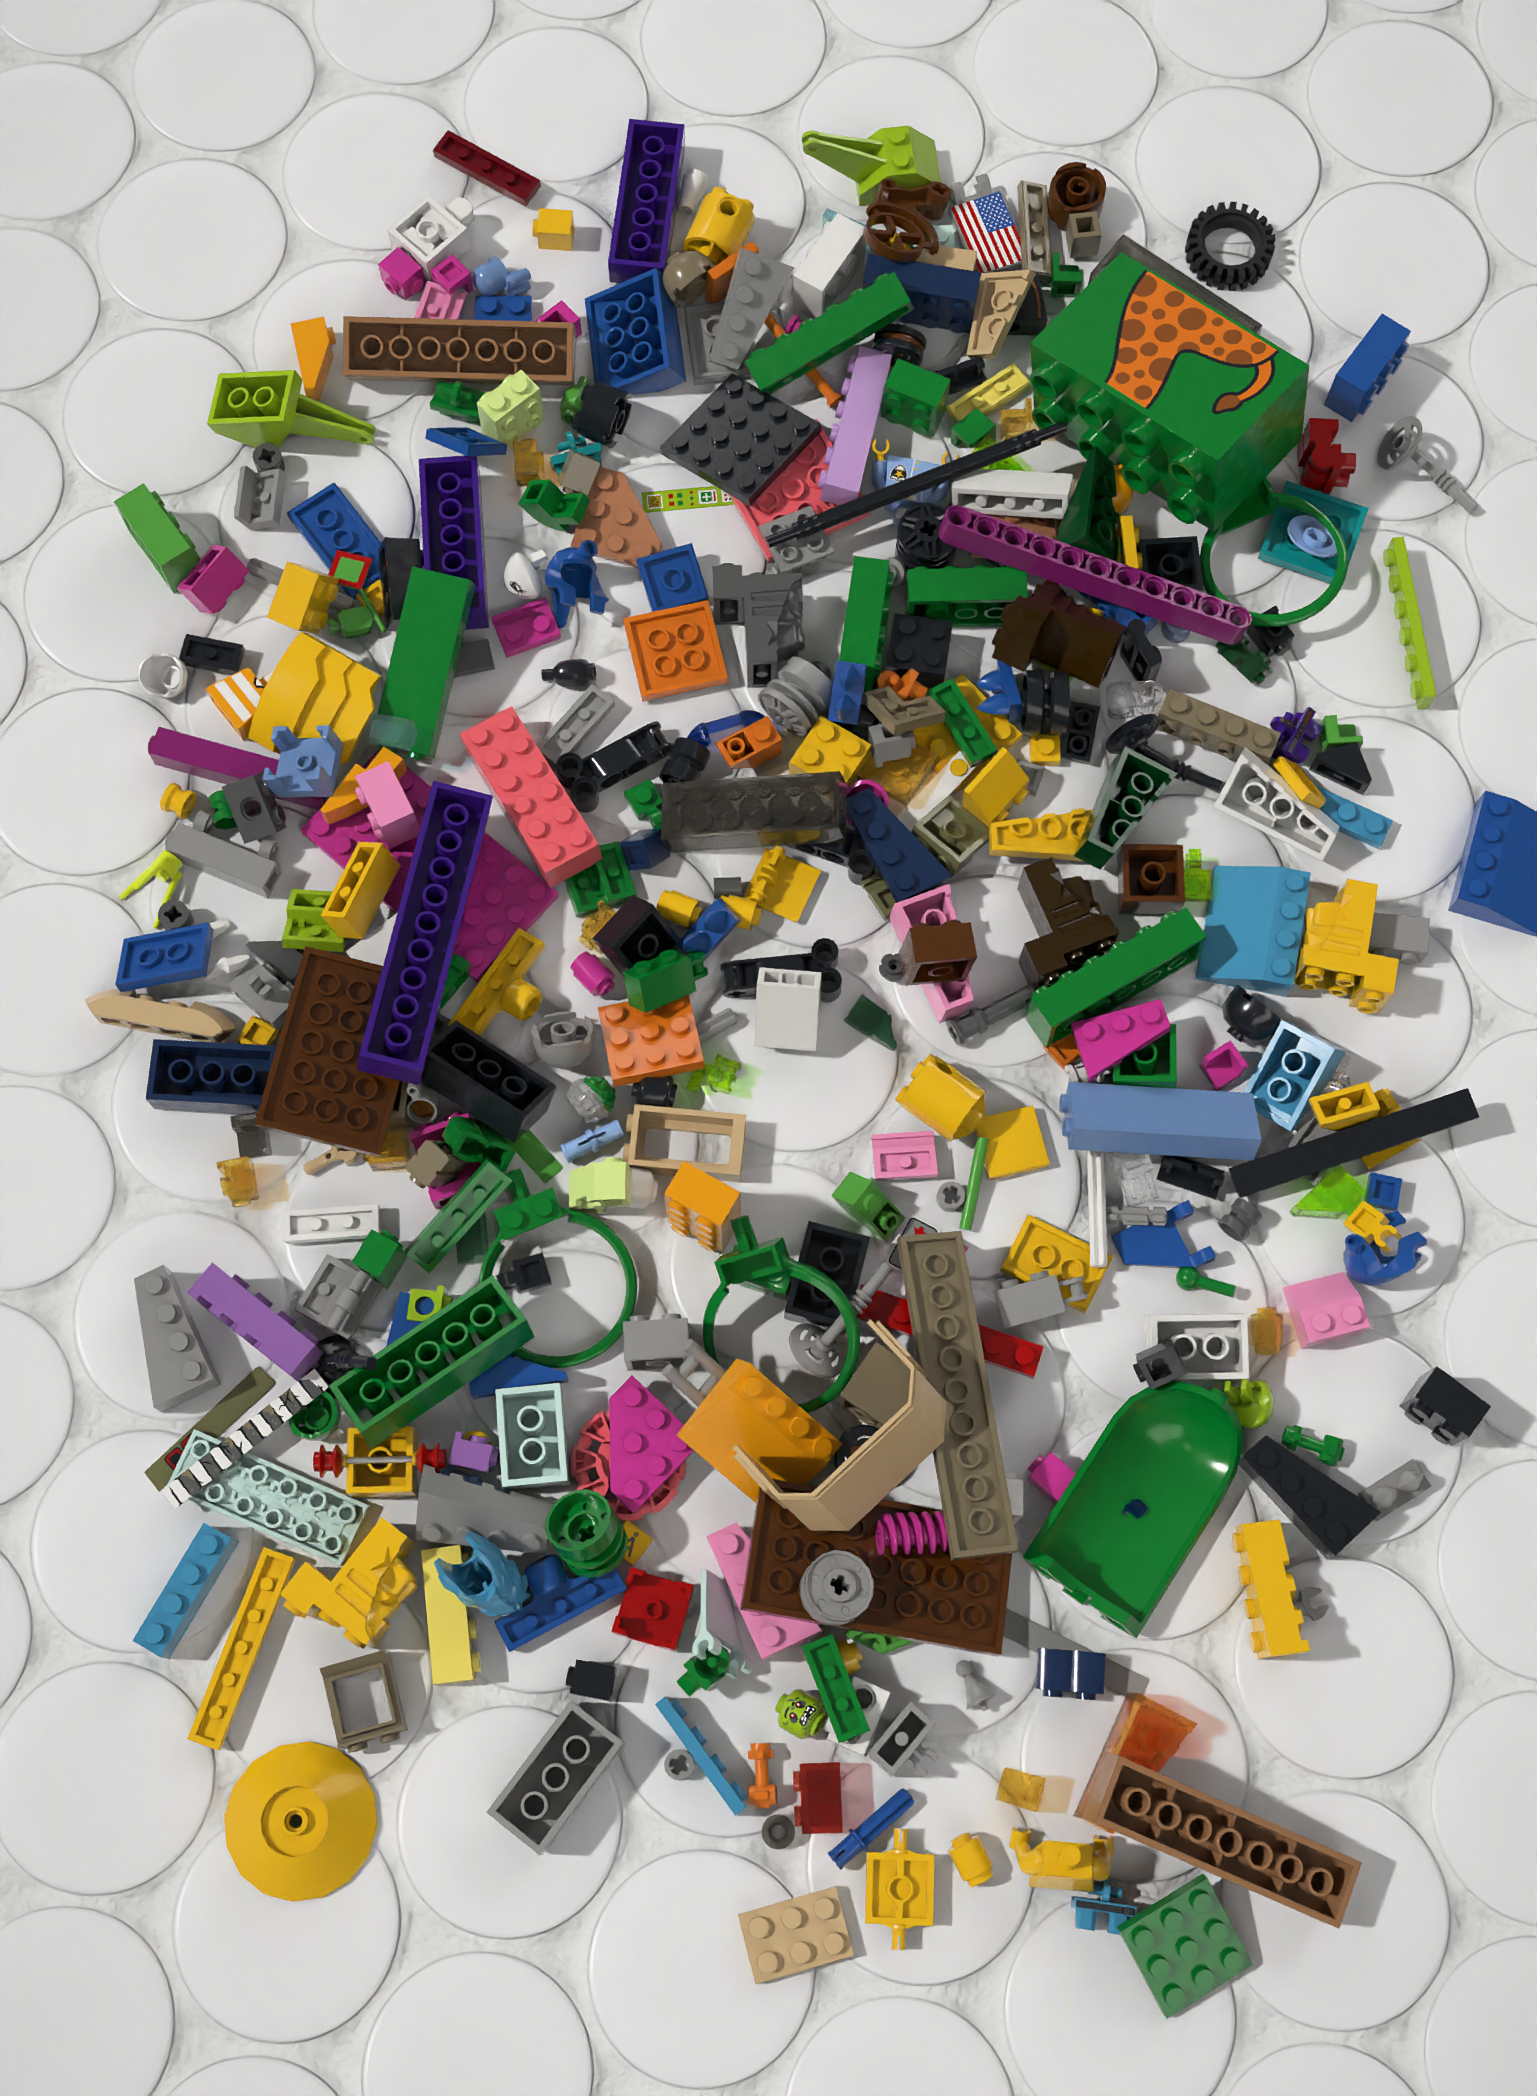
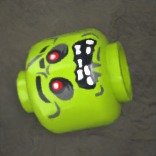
(800, 1714)

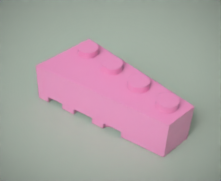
(934, 907)
(767, 1632)

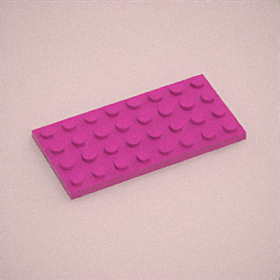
(502, 890)

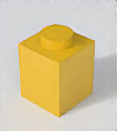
(554, 229)

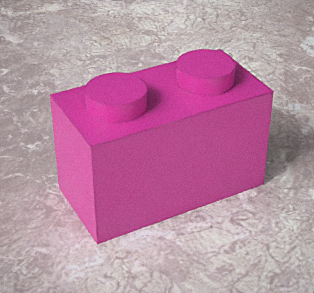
(213, 579)

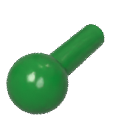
(1190, 1279)

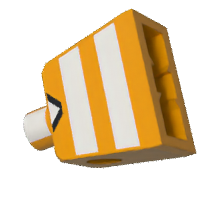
(238, 698)

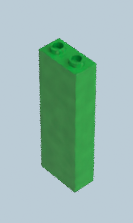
(426, 655)

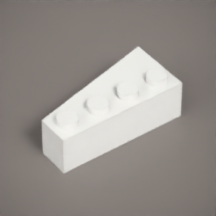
(1269, 804)

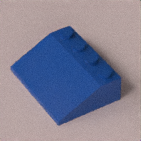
(635, 336)
(1499, 865)

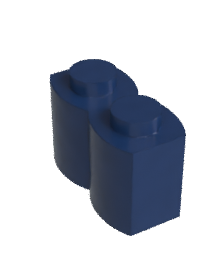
(1071, 1672)

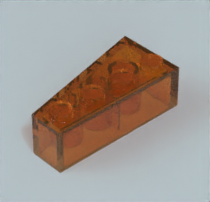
(1143, 1734)

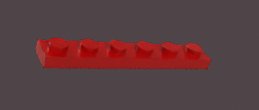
(998, 1347)

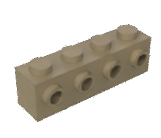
(1214, 728)

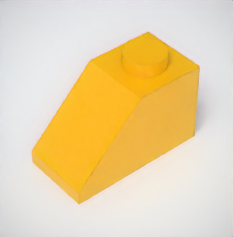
(1345, 1107)

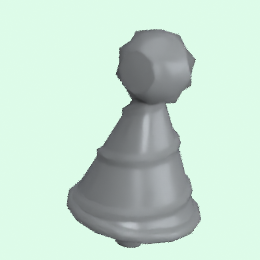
(976, 1691)

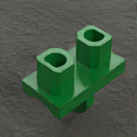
(456, 400)
(704, 1672)

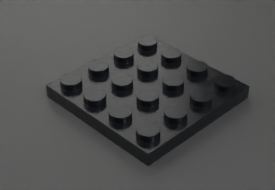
(740, 439)

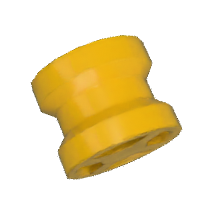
(178, 801)

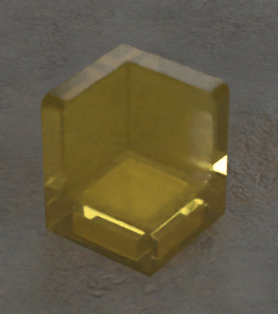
(1016, 420)
(1020, 1789)

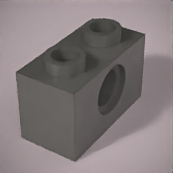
(249, 822)

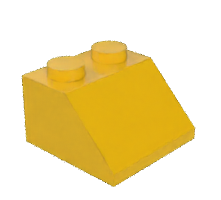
(996, 789)

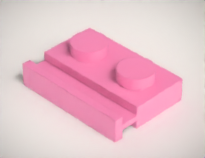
(439, 304)
(904, 1156)

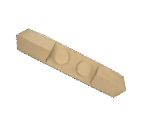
(175, 1019)

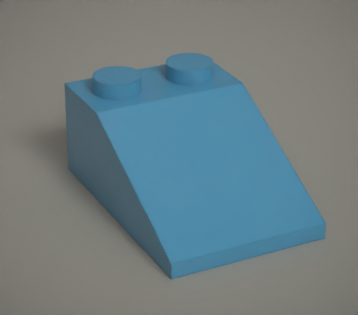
(1291, 1072)

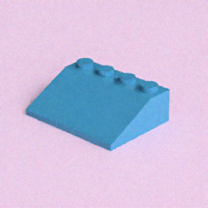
(1254, 927)

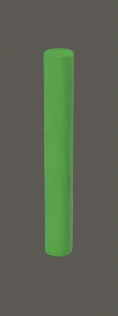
(974, 1184)

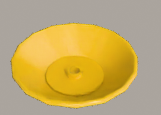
(335, 1826)

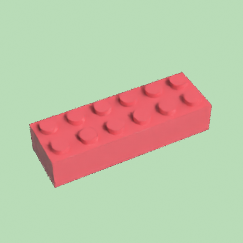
(531, 797)

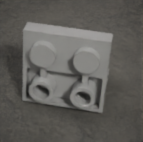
(338, 1297)

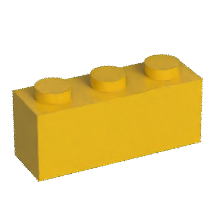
(360, 890)

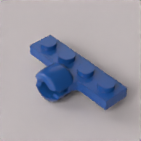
(554, 1600)

